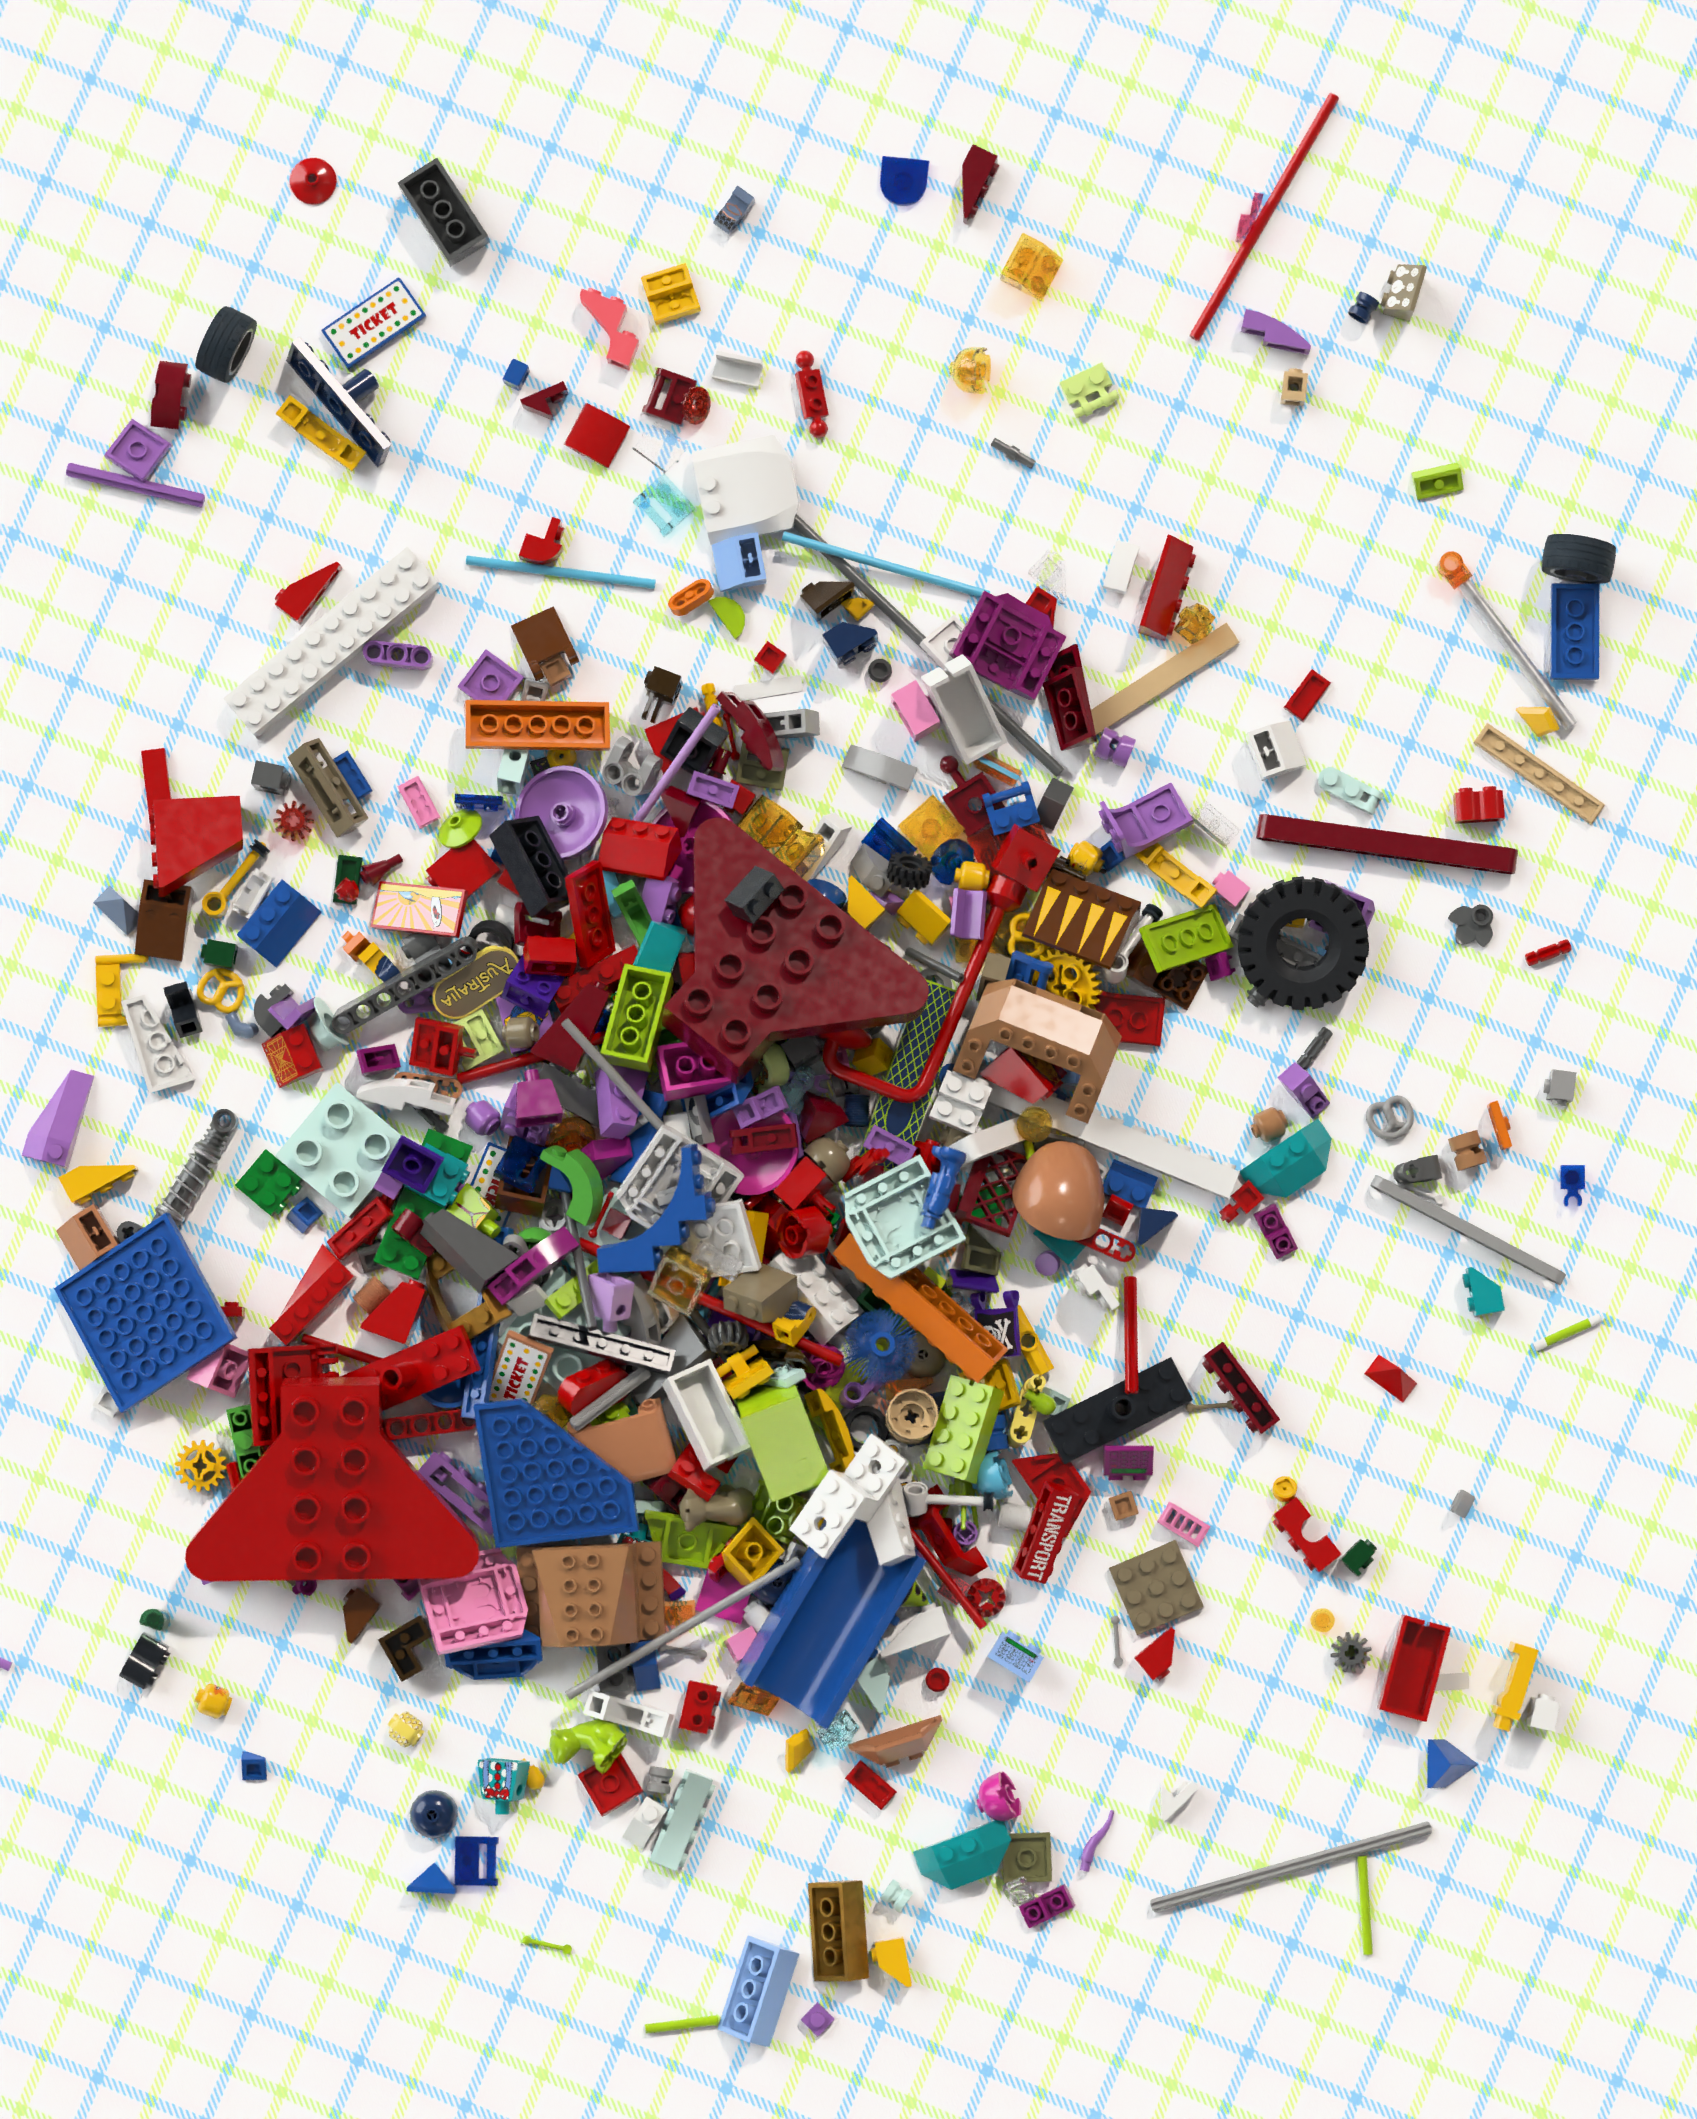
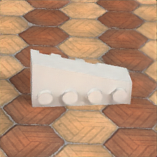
(891, 1528)

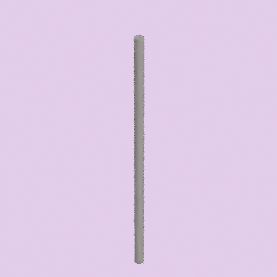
(613, 1075)
(682, 1628)

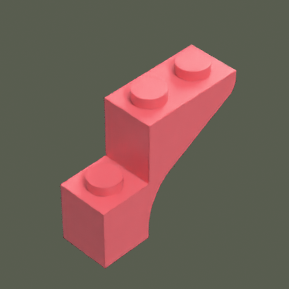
(610, 315)

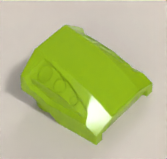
(778, 1515)

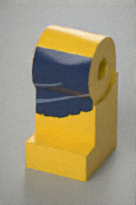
(378, 962)
(794, 1323)

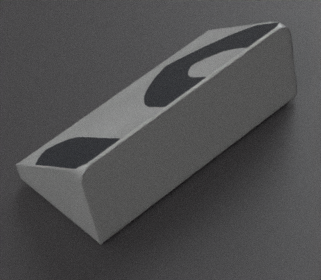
(699, 1119)

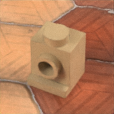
(1296, 377)

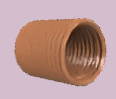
(371, 1295)

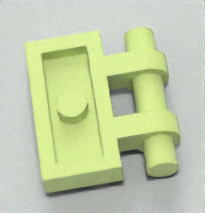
(1085, 384)

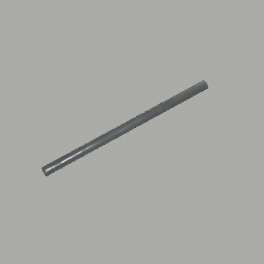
(580, 1266)

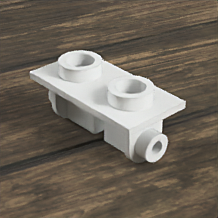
(248, 903)

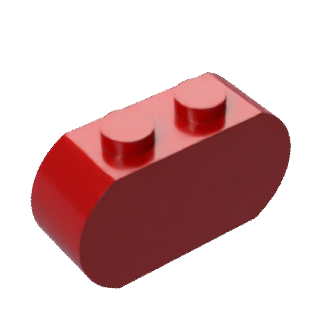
(589, 1384)

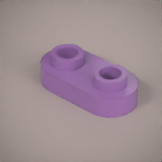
(421, 1003)

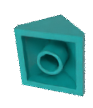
(660, 946)

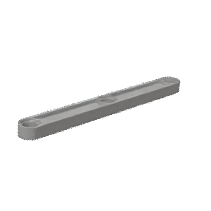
(1468, 1229)

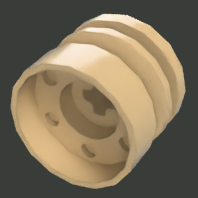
(919, 1405)

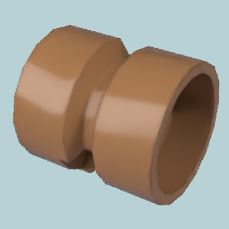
(1467, 1150)

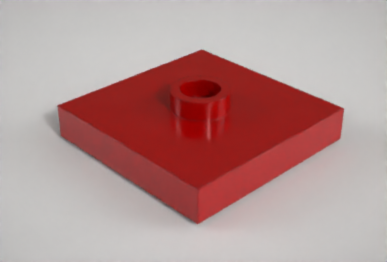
(611, 1788)

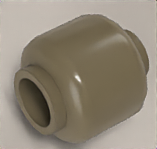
(521, 1032)

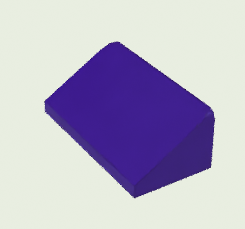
(972, 1281)

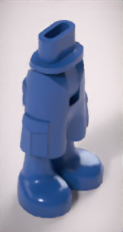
(941, 1184)

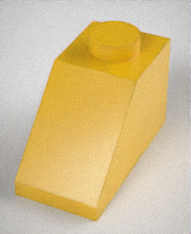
(862, 904)
(893, 1959)

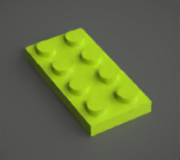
(1186, 938)

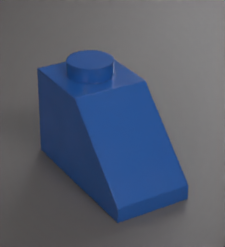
(646, 1669)

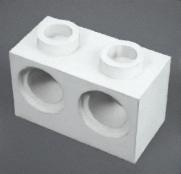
(1543, 1712)

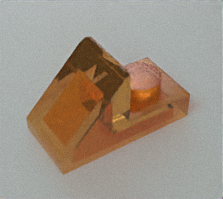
(679, 1611)
(753, 1699)

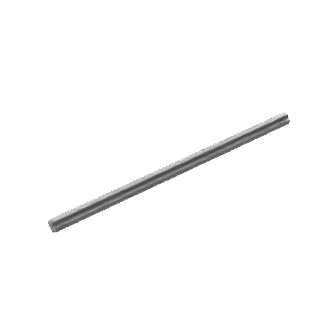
(1290, 1866)

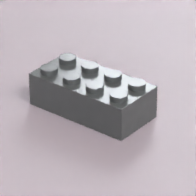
(443, 212)

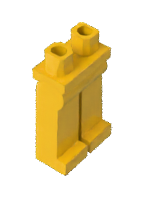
(1516, 1685)

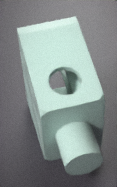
(513, 771)

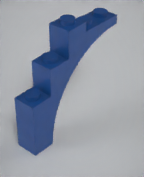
(670, 1229)

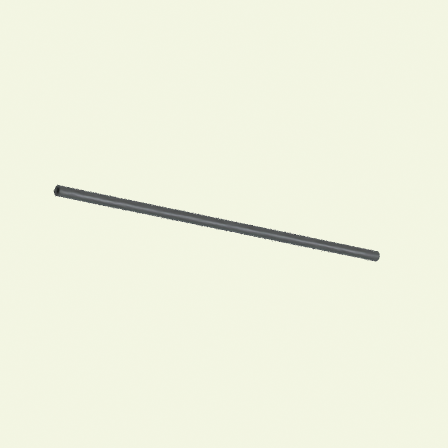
(916, 636)

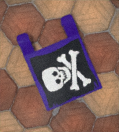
(1000, 1322)

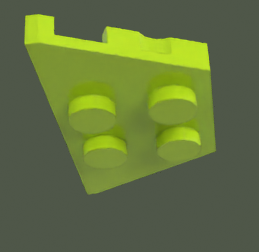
(686, 1547)

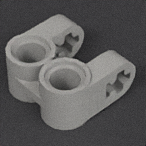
(628, 774)

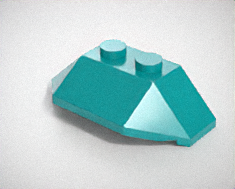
(1291, 1162)
(965, 1855)

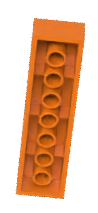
(929, 1312)

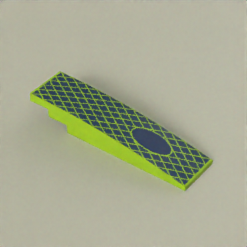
(906, 1068)

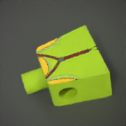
(476, 1211)

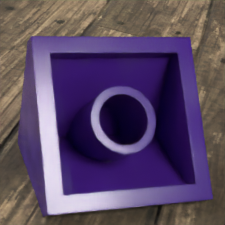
(412, 1164)

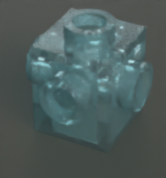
(839, 1731)

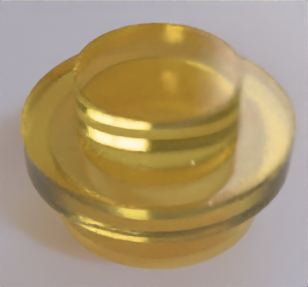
(1322, 1620)

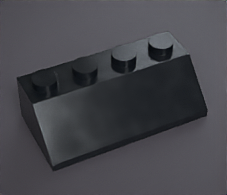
(532, 864)

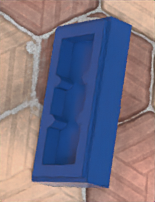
(352, 775)

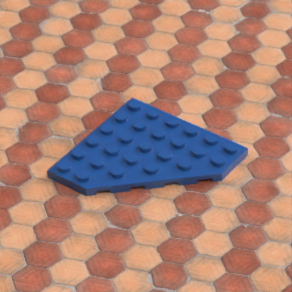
(547, 1481)

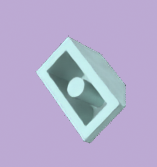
(875, 1682)

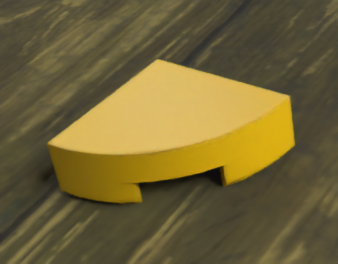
(857, 607)

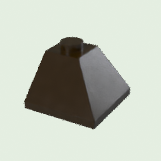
(825, 597)

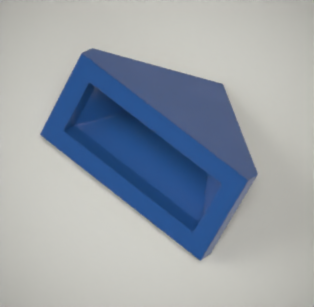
(432, 1881)

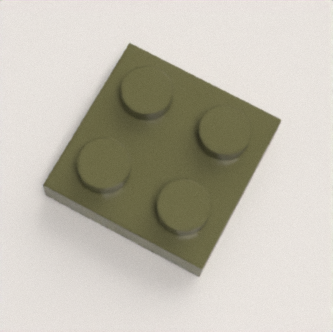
(1028, 1857)

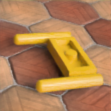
(110, 989)

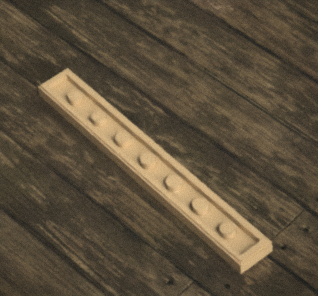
(1163, 677)

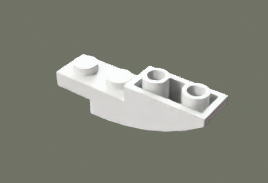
(398, 1091)

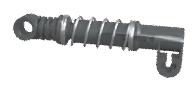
(192, 1174)

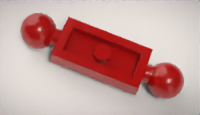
(811, 394)

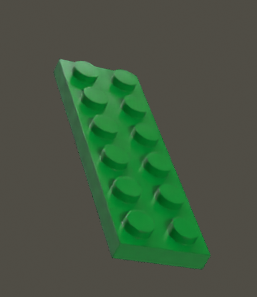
(395, 1251)

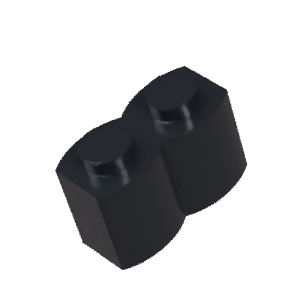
(144, 1661)

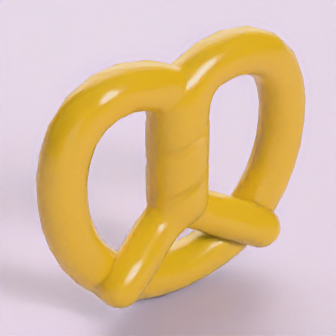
(1017, 936)
(222, 989)

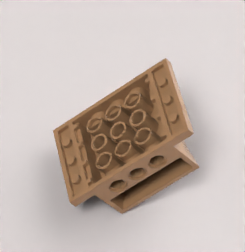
(593, 1593)

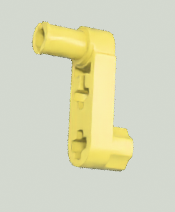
(1019, 1422)

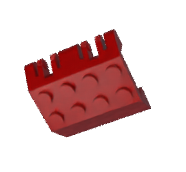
(266, 1372)

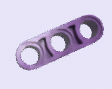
(388, 648)

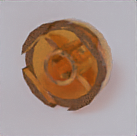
(571, 1134)

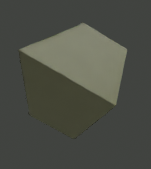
(979, 1254)

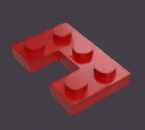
(689, 1474)

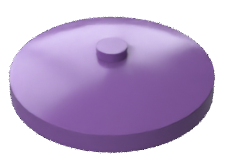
(569, 806)

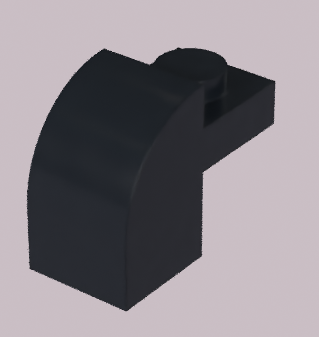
(183, 1009)

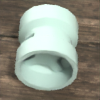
(896, 1895)

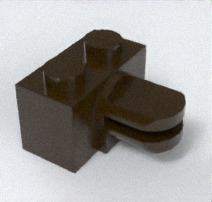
(662, 687)

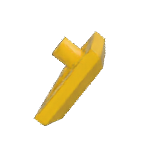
(1539, 719)
(797, 1748)

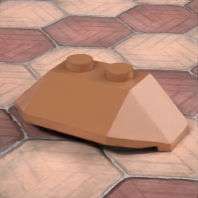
(898, 1743)

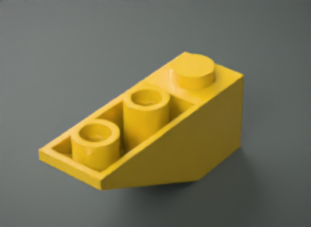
(88, 1180)

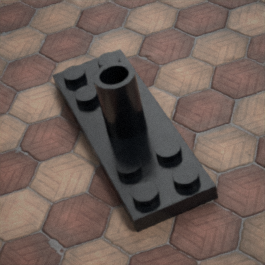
(1096, 1420)

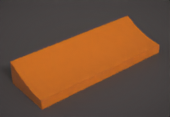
(537, 725)

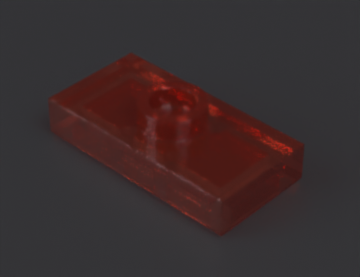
(984, 850)

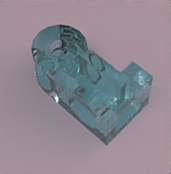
(801, 1081)

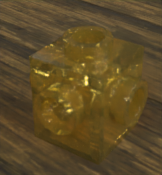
(1194, 623)

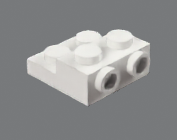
(961, 1102)
(1090, 1282)

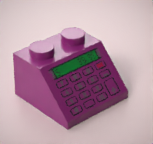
(1128, 1461)

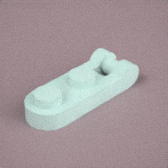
(1349, 789)

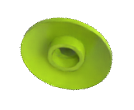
(460, 828)

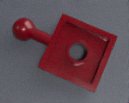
(958, 799)

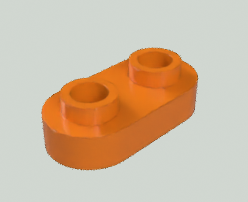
(691, 597)

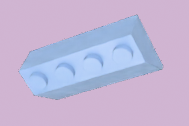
(758, 1991)

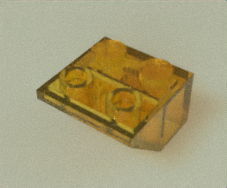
(1031, 267)

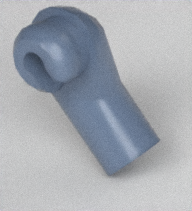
(241, 1029)

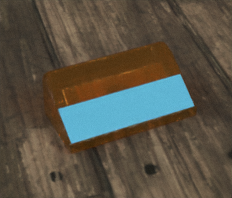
(998, 769)

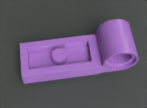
(861, 1391)

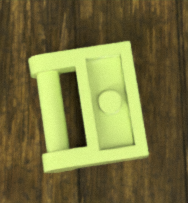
(482, 1037)

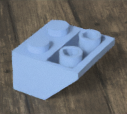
(739, 562)

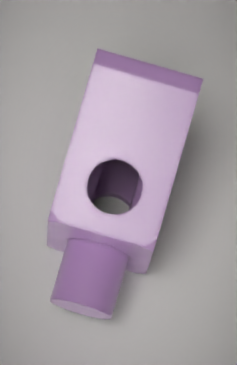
(611, 1298)

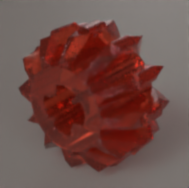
(300, 815)

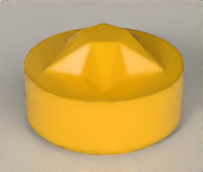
(1284, 1489)

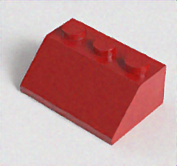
(639, 848)

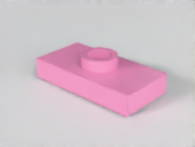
(419, 802)

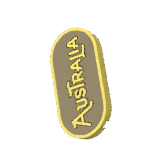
(475, 983)

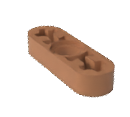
(446, 1082)

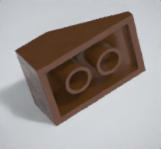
(518, 1201)

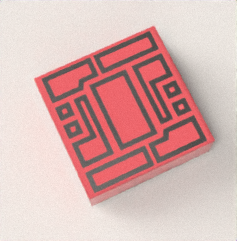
(960, 1583)

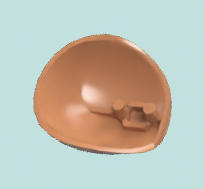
(1061, 1191)

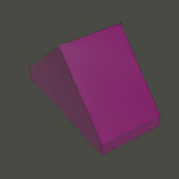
(378, 1059)

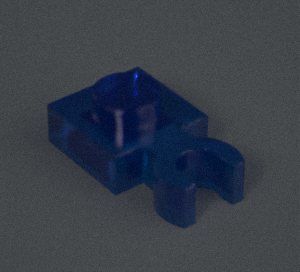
(1572, 1179)

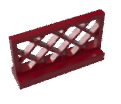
(973, 1187)

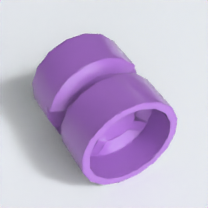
(1123, 750)

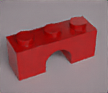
(1318, 1553)

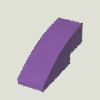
(1275, 333)

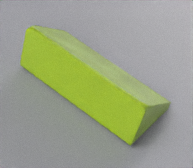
(1437, 481)

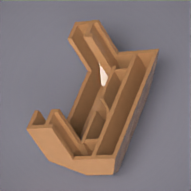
(1046, 1029)

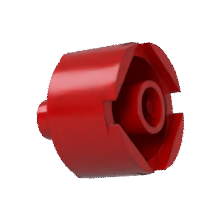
(803, 1232)

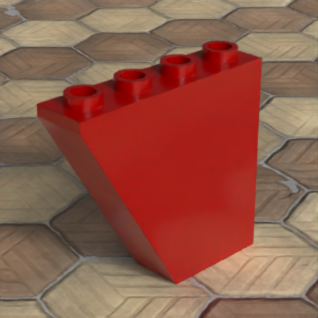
(192, 837)

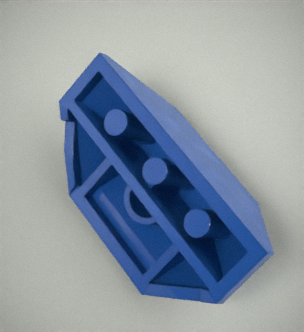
(498, 1660)

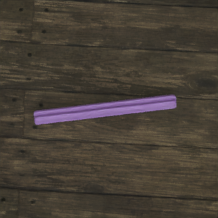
(132, 484)

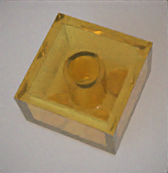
(930, 827)

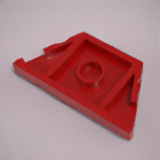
(1049, 1468)

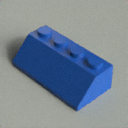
(642, 1137)

